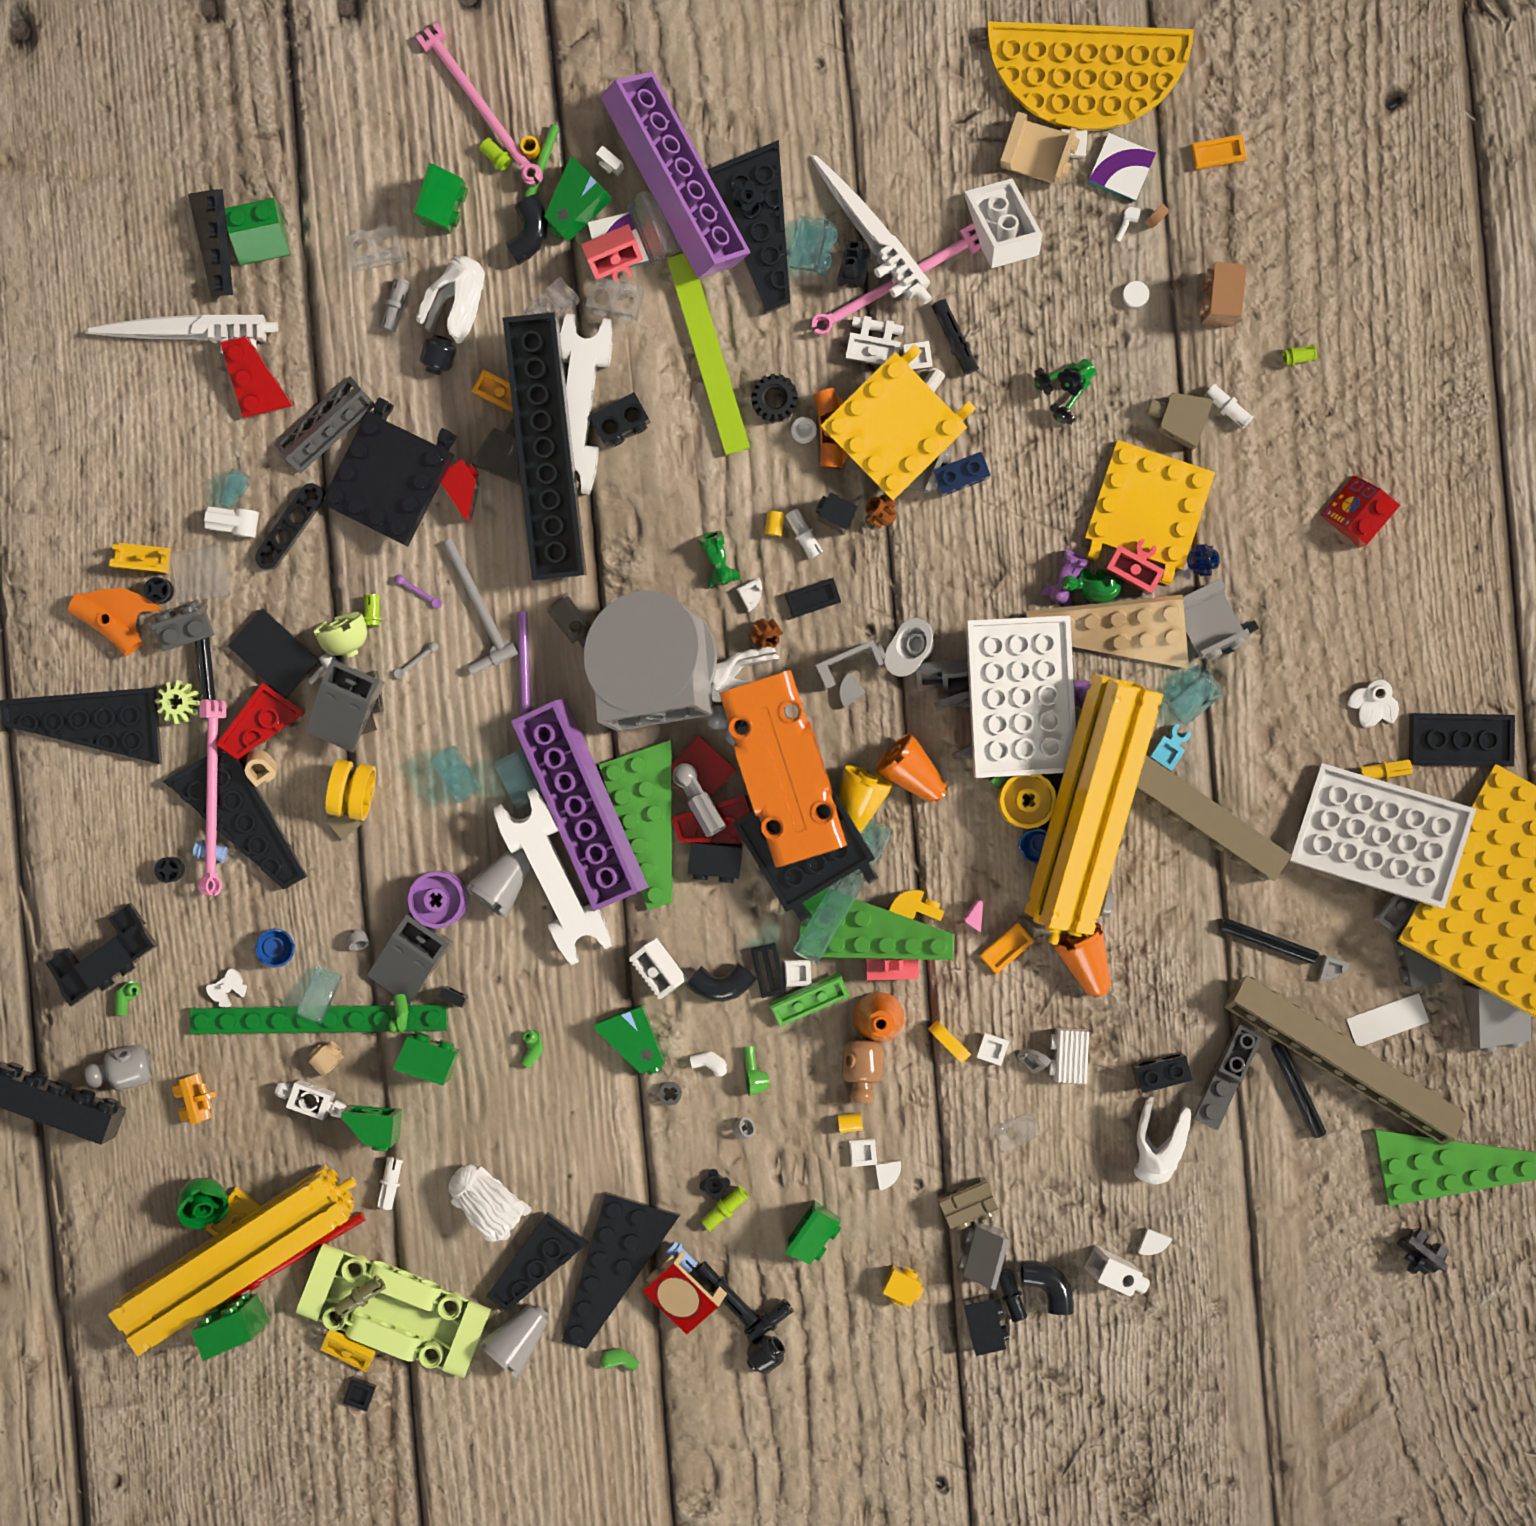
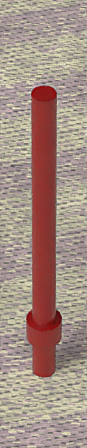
(338, 1230)

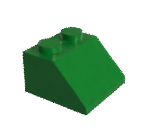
(440, 199)
(257, 231)
(427, 1058)
(374, 1125)
(812, 1233)

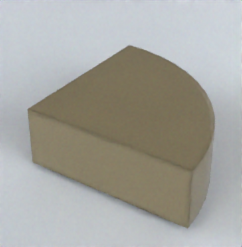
(343, 825)

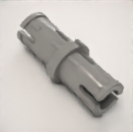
(395, 304)

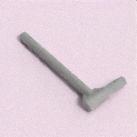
(502, 649)

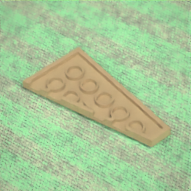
(1130, 628)

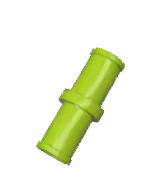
(724, 1208)

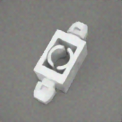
(285, 1090)

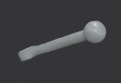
(399, 673)

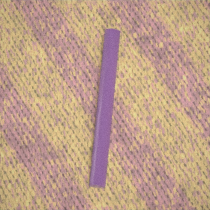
(523, 652)

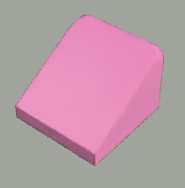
(974, 915)

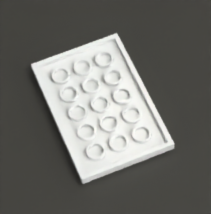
(1020, 695)
(1383, 835)

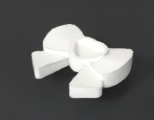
(218, 990)

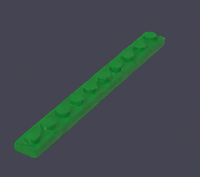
(337, 1019)

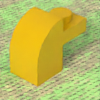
(909, 902)

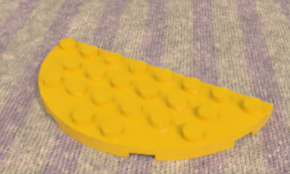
(1088, 72)

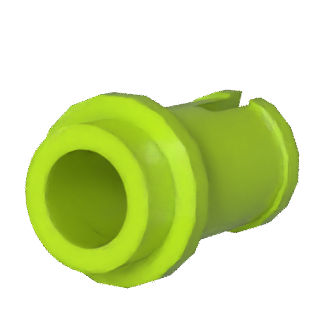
(495, 154)
(1300, 354)
(372, 610)

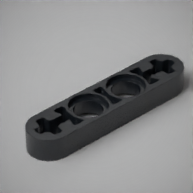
(292, 528)

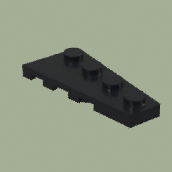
(211, 230)
(541, 1255)

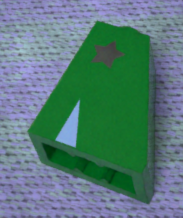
(575, 201)
(633, 1038)

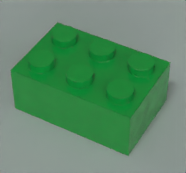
(229, 1326)

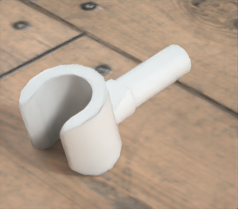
(1131, 214)
(325, 661)

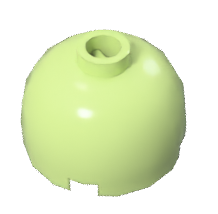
(342, 635)

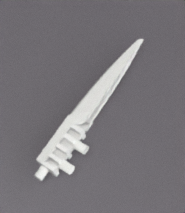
(880, 241)
(196, 327)

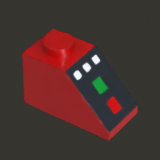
(462, 487)

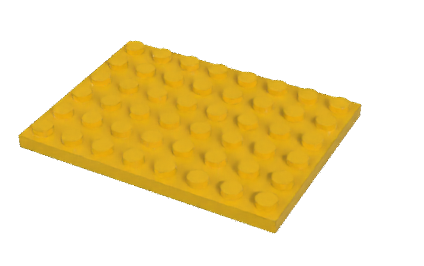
(1491, 907)

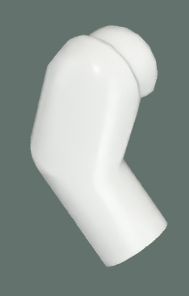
(711, 1060)

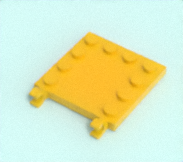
(895, 424)
(1151, 501)

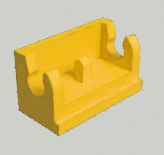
(141, 558)

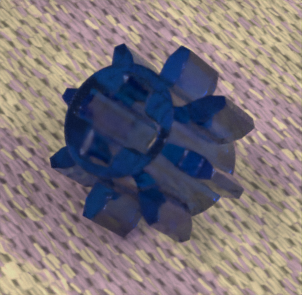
(1203, 560)

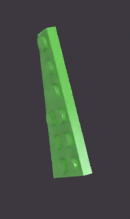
(644, 804)
(882, 934)
(1424, 1169)

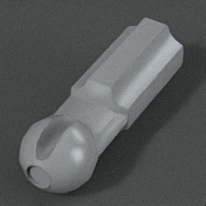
(699, 801)

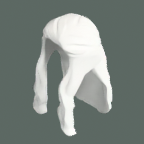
(465, 282)
(726, 671)
(1159, 1163)
(486, 1202)

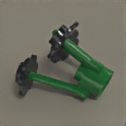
(1073, 379)

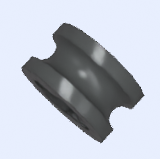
(669, 1085)

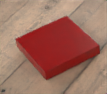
(710, 765)

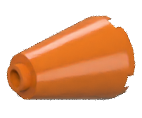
(912, 769)
(1086, 960)
(876, 1007)

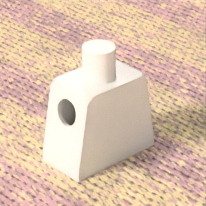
(1116, 1272)

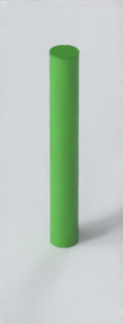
(543, 156)

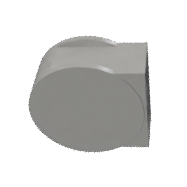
(649, 662)

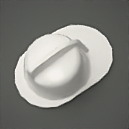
(909, 647)

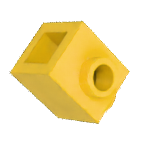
(903, 1286)

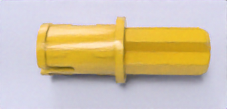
(1387, 770)

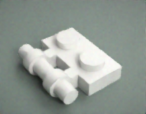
(873, 349)

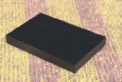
(274, 653)

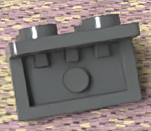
(183, 626)

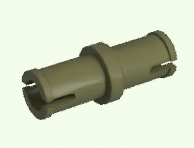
(359, 1296)

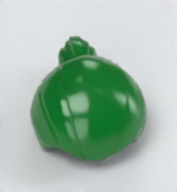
(1095, 588)

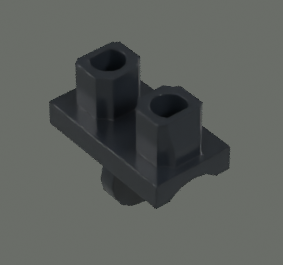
(854, 265)
(1419, 1256)

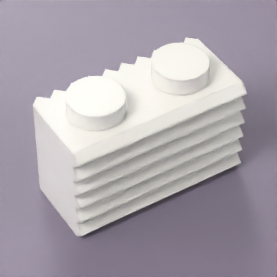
(658, 968)
(1070, 1055)

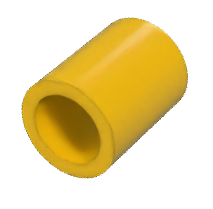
(530, 140)
(774, 523)
(850, 1122)

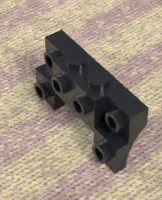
(113, 958)

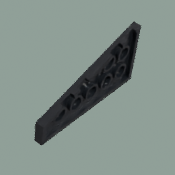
(241, 816)
(619, 1250)

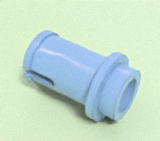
(200, 851)
(675, 1249)

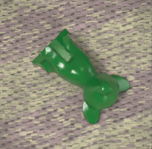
(713, 544)

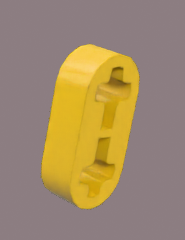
(949, 1041)

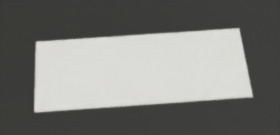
(1387, 1020)

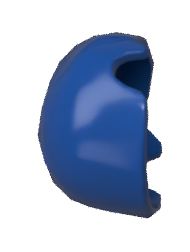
(1032, 842)
(274, 948)

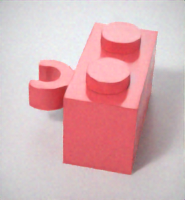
(612, 253)
(1134, 568)
(891, 969)

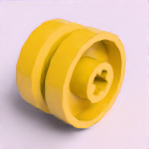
(350, 789)
(1041, 803)

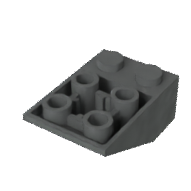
(343, 705)
(409, 958)

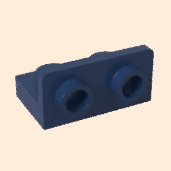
(961, 474)

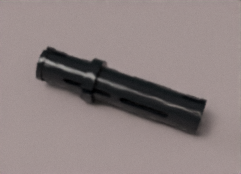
(959, 346)
(731, 1299)

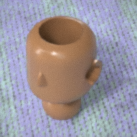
(862, 1066)

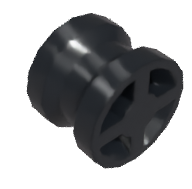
(153, 590)
(164, 869)

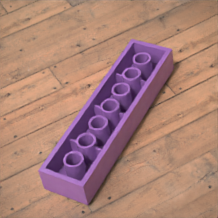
(675, 174)
(579, 803)

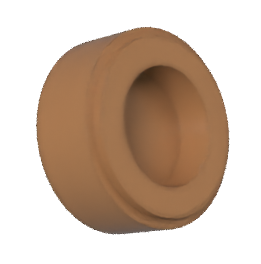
(1156, 216)

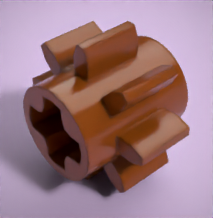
(881, 511)
(765, 633)

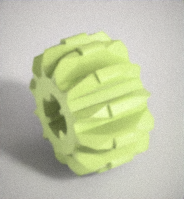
(175, 692)

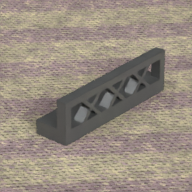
(326, 426)

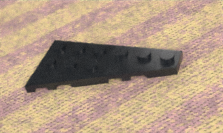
(762, 226)
(106, 720)

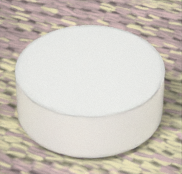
(1135, 294)
(803, 430)

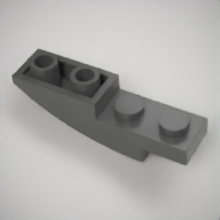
(948, 675)
(1226, 1076)

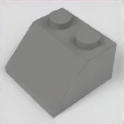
(984, 1254)

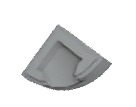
(850, 690)
(1331, 968)
(1033, 1060)

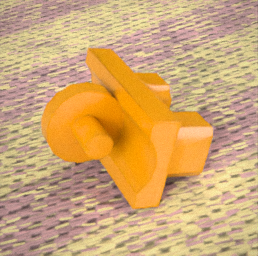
(195, 1098)

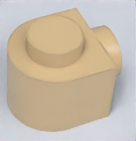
(260, 767)
(326, 1058)

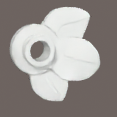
(1374, 707)

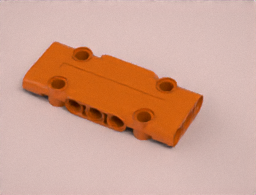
(783, 769)

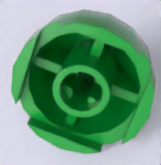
(201, 1203)

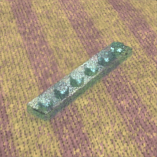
(839, 899)

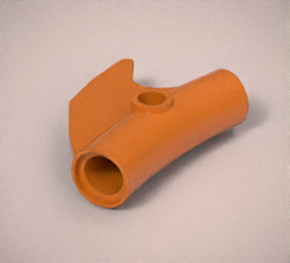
(831, 454)
(121, 607)

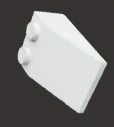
(1003, 223)

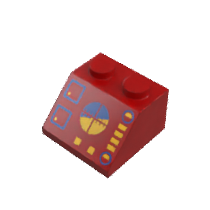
(1360, 510)

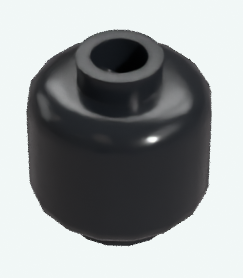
(438, 354)
(765, 1354)

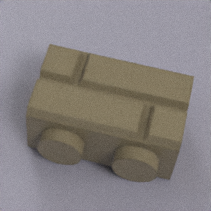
(967, 1204)

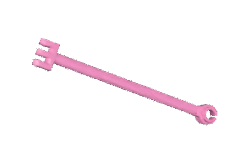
(435, 42)
(967, 242)
(212, 709)

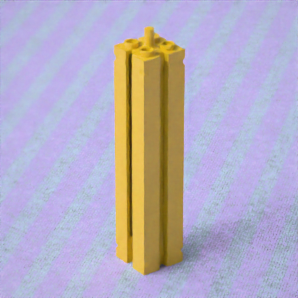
(1092, 806)
(233, 1259)

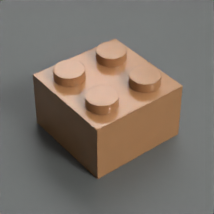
(1222, 293)

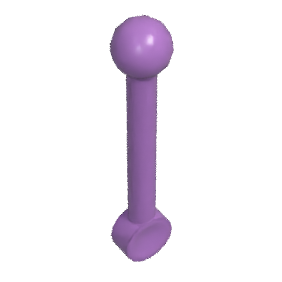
(436, 603)

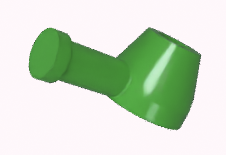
(755, 1080)

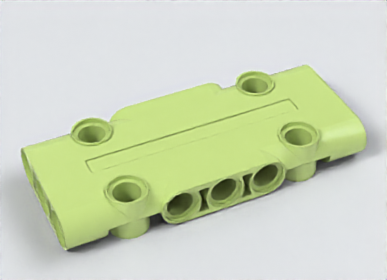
(399, 1319)

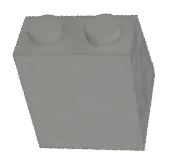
(1494, 1021)

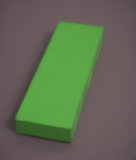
(809, 999)

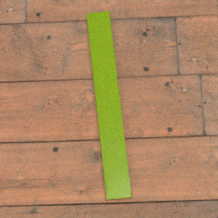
(708, 355)

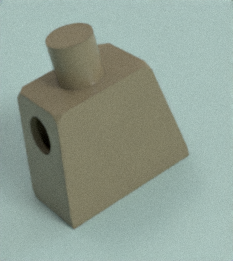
(1181, 417)

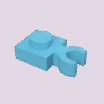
(1168, 750)

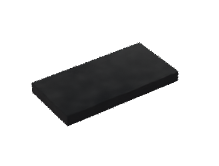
(1461, 739)

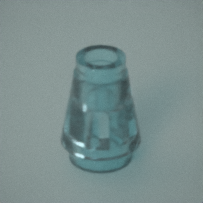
(234, 487)

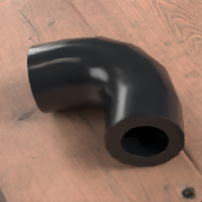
(533, 230)
(721, 988)
(1052, 1282)

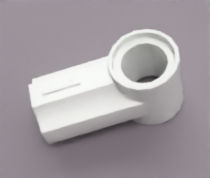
(238, 521)

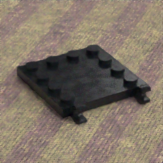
(389, 475)
(809, 876)

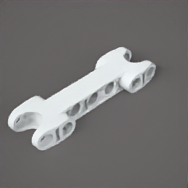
(583, 359)
(533, 836)

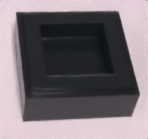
(453, 996)
(359, 1394)

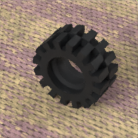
(774, 382)

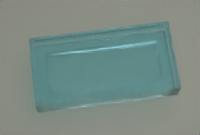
(319, 995)

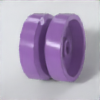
(423, 899)

